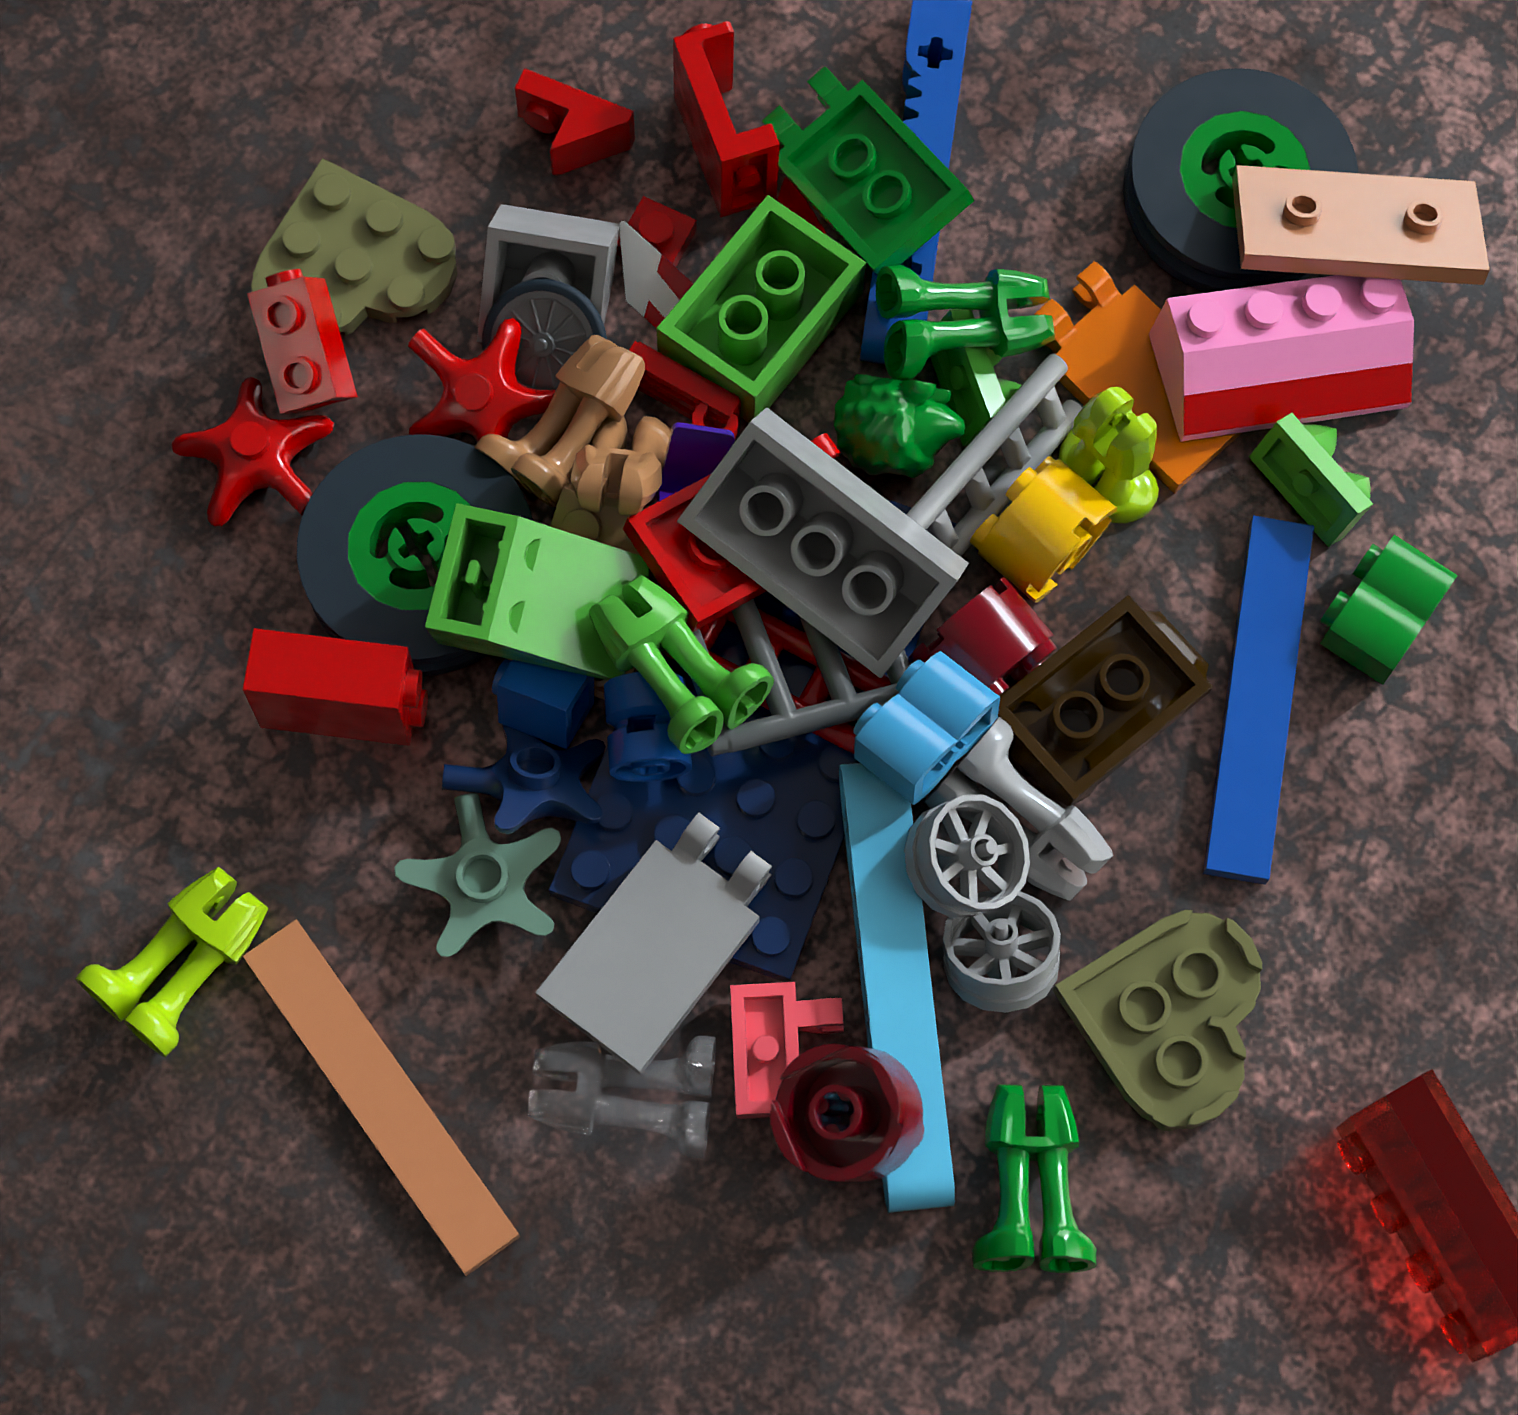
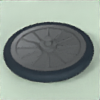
(553, 327)

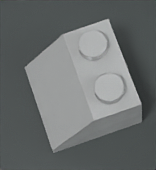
(548, 245)

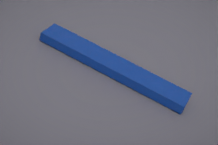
(1258, 701)

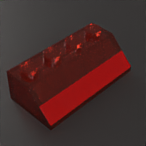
(1444, 1208)

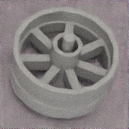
(967, 856)
(1003, 954)

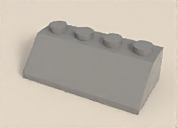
(822, 542)

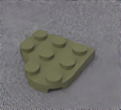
(368, 244)
(1168, 1016)

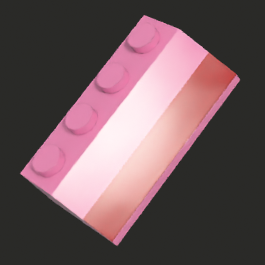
(1284, 349)

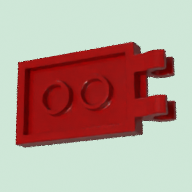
(685, 564)

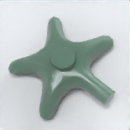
(483, 879)

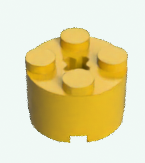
(1045, 528)

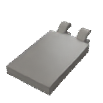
(656, 946)

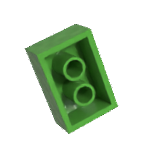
(763, 306)

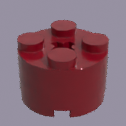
(993, 638)
(815, 1095)

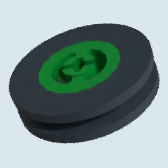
(1190, 216)
(364, 503)

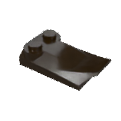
(1102, 699)

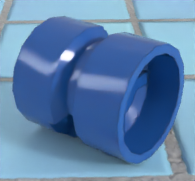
(640, 744)

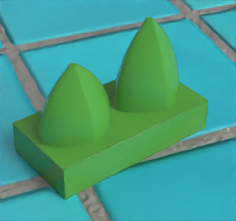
(972, 381)
(1302, 469)

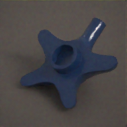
(532, 781)

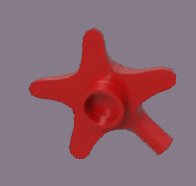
(480, 392)
(253, 453)

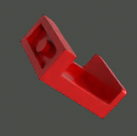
(736, 166)

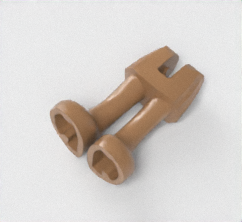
(592, 386)
(621, 477)

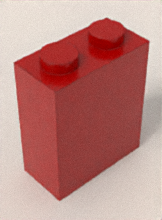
(334, 687)

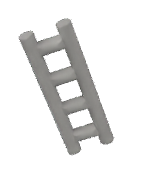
(1001, 433)

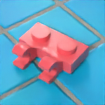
(767, 1038)

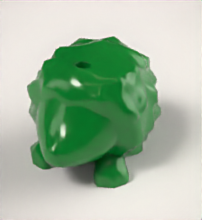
(894, 424)

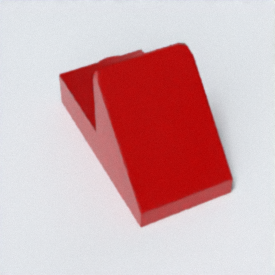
(585, 123)

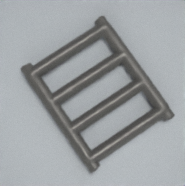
(785, 718)

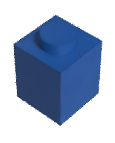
(542, 700)

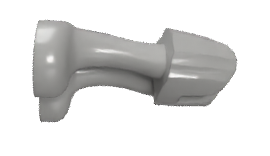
(1065, 837)

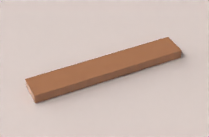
(381, 1097)

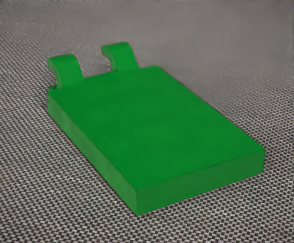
(867, 173)

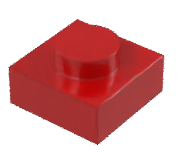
(663, 228)

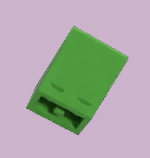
(526, 591)

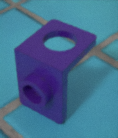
(692, 455)

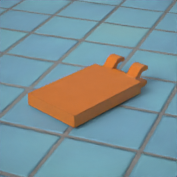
(1115, 351)

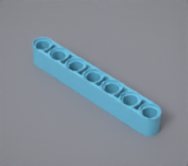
(896, 975)

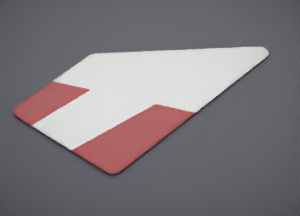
(650, 279)

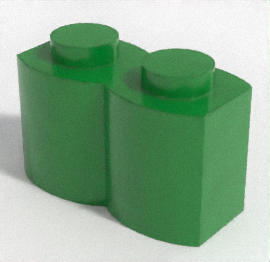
(1386, 609)

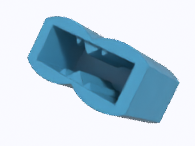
(924, 726)

